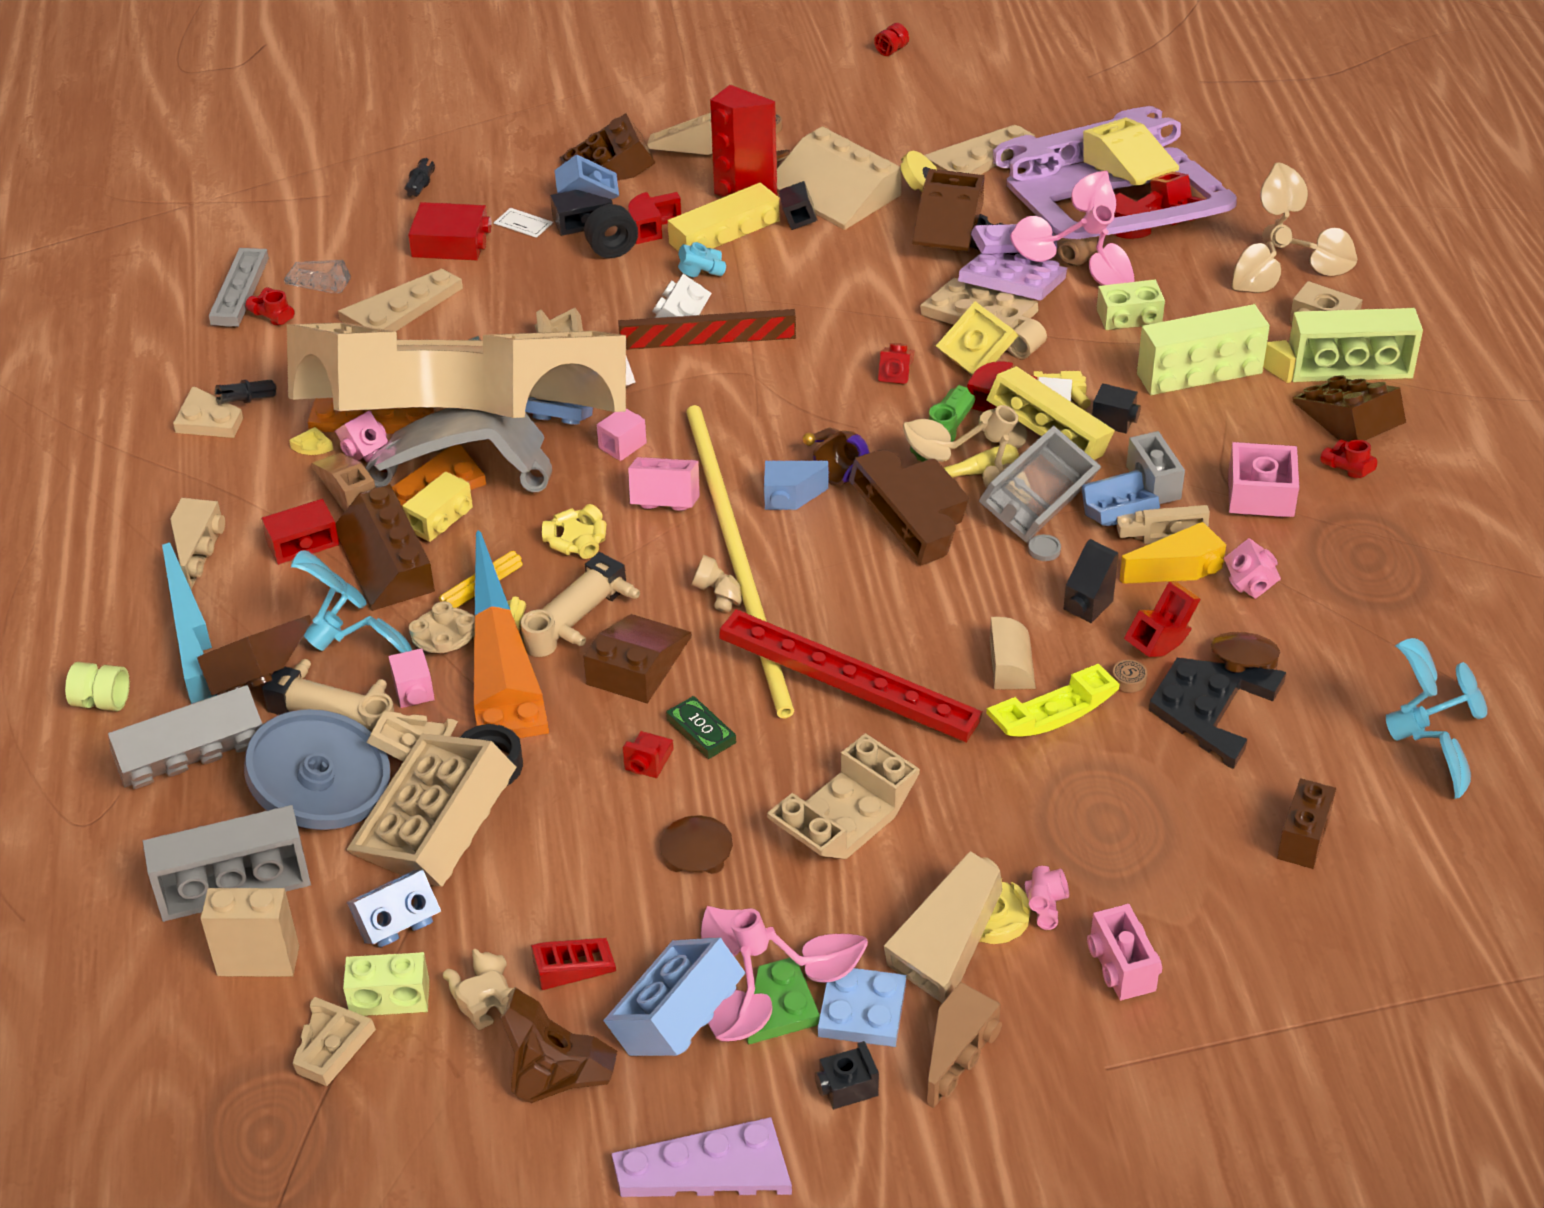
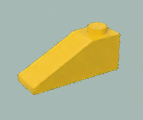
(1177, 557)

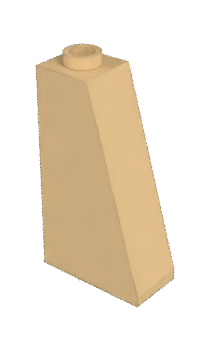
(946, 928)

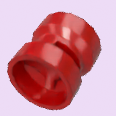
(891, 39)

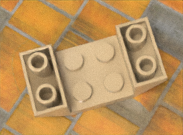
(852, 804)

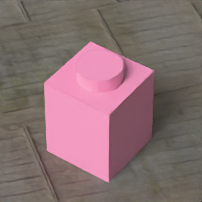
(621, 434)
(411, 678)

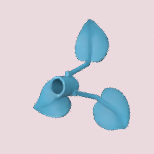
(327, 624)
(1412, 719)

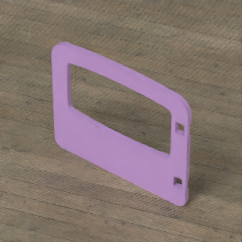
(1042, 192)

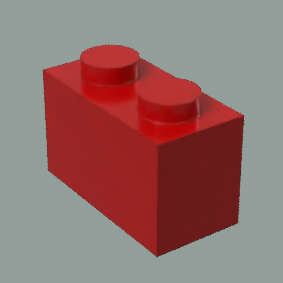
(300, 529)

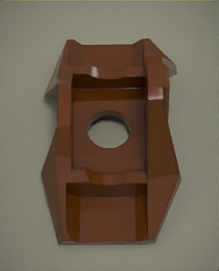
(548, 1055)

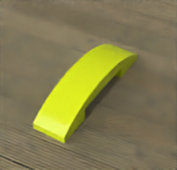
(1055, 709)

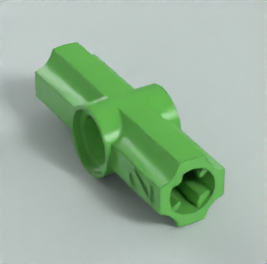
(950, 412)

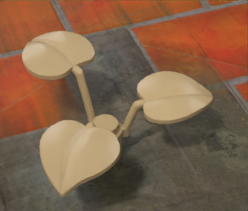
(1256, 267)
(999, 425)

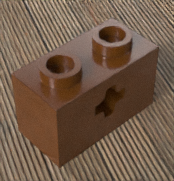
(1306, 823)

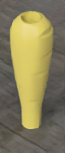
(979, 462)

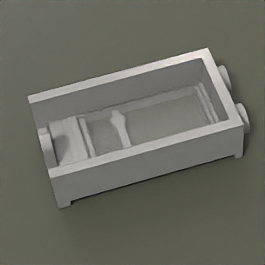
(1039, 483)

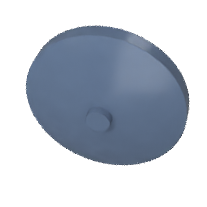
(318, 766)

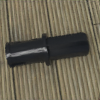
(419, 177)
(245, 391)

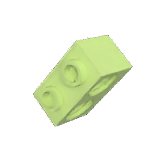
(1130, 304)
(386, 984)

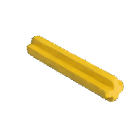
(466, 589)

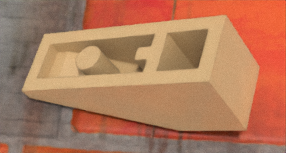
(687, 137)

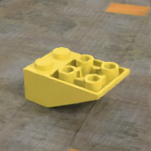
(1126, 151)

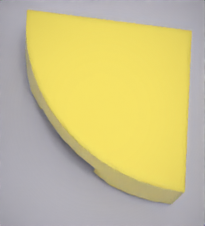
(311, 443)

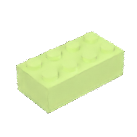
(1355, 344)
(1202, 349)

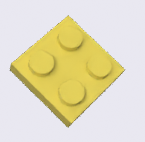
(976, 339)

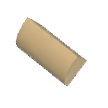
(1011, 654)

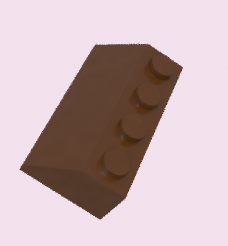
(384, 549)

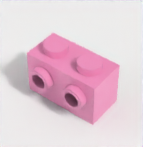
(1124, 952)

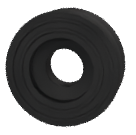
(604, 218)

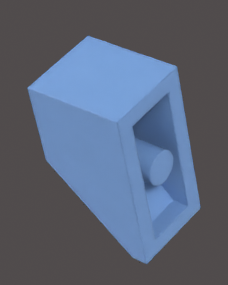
(587, 177)
(793, 483)

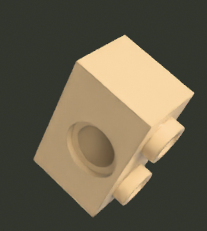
(1320, 298)

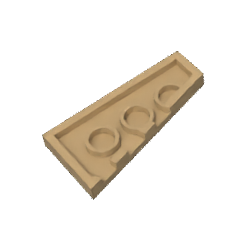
(976, 154)
(403, 303)

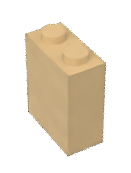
(250, 931)

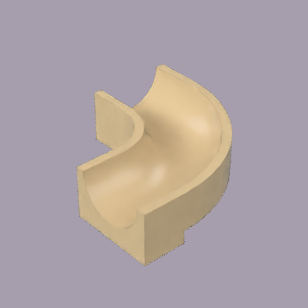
(497, 375)

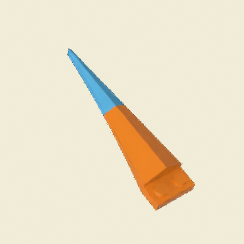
(503, 676)

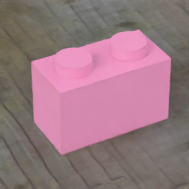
(664, 483)

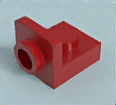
(647, 754)

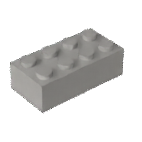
(184, 737)
(233, 853)

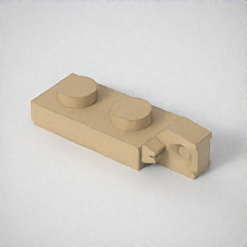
(1159, 523)

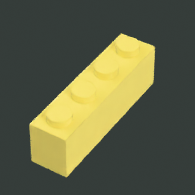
(725, 218)
(1043, 408)

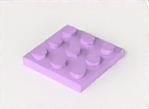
(1013, 274)

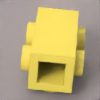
(438, 505)

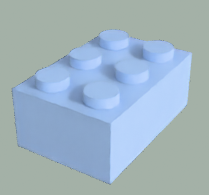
(675, 997)

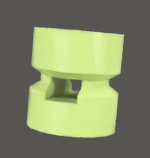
(100, 687)

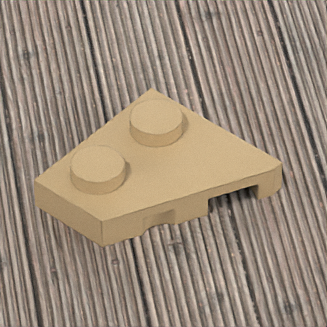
(206, 417)
(399, 733)
(330, 1041)

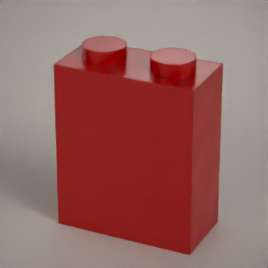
(449, 231)

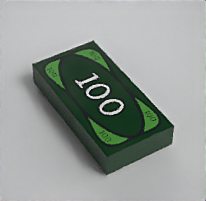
(701, 727)

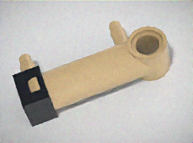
(602, 579)
(292, 693)

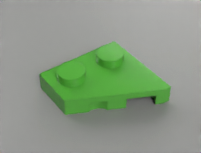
(790, 999)

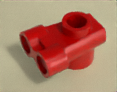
(272, 305)
(1351, 456)

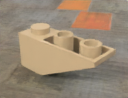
(195, 531)

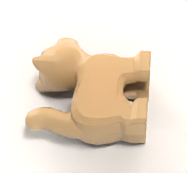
(483, 991)

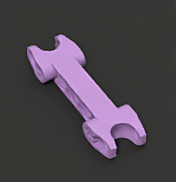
(1045, 155)

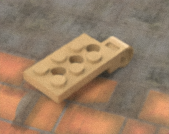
(956, 297)

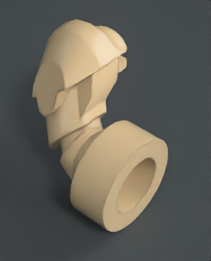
(725, 586)

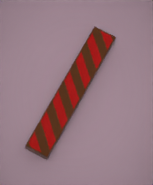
(708, 329)

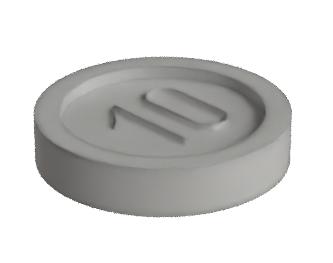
(1044, 547)

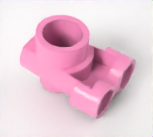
(1043, 893)

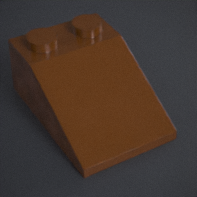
(252, 657)
(633, 657)

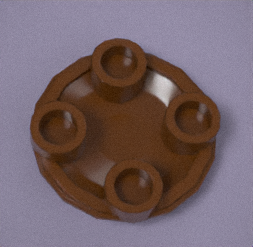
(1245, 650)
(696, 844)

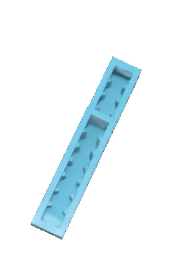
(190, 628)

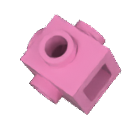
(362, 437)
(1252, 568)

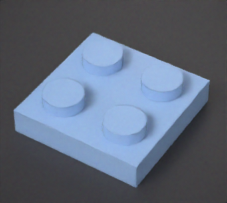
(863, 1007)

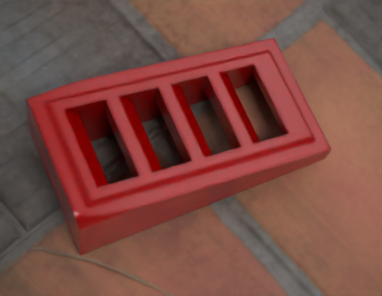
(559, 951)

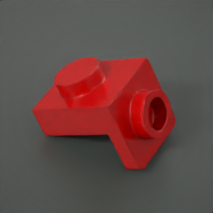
(895, 363)

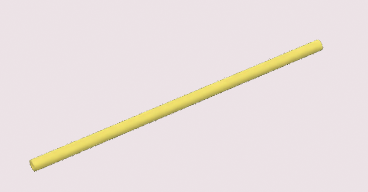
(737, 553)

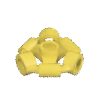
(577, 536)

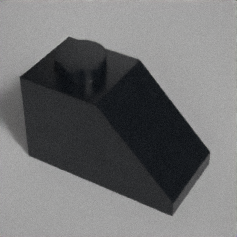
(573, 208)
(1091, 582)

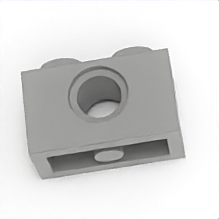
(1158, 464)

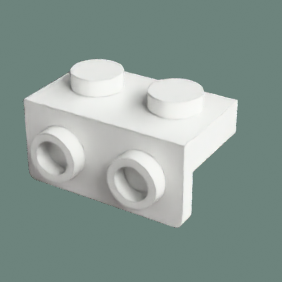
(682, 299)

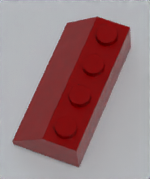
(743, 141)

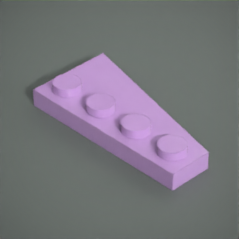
(722, 1159)

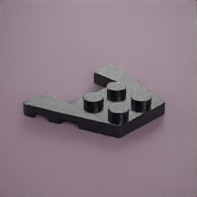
(1198, 695)

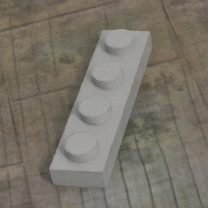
(238, 287)

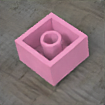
(1263, 479)

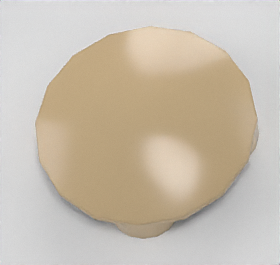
(442, 629)

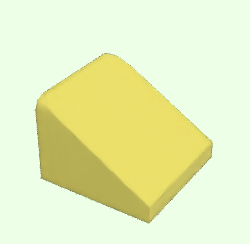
(1280, 360)

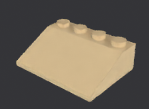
(840, 177)
(433, 806)

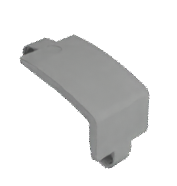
(514, 437)

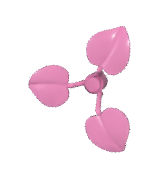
(1096, 197)
(746, 1013)

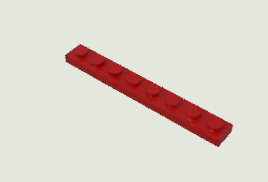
(851, 675)

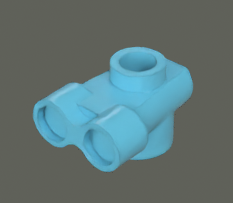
(698, 258)

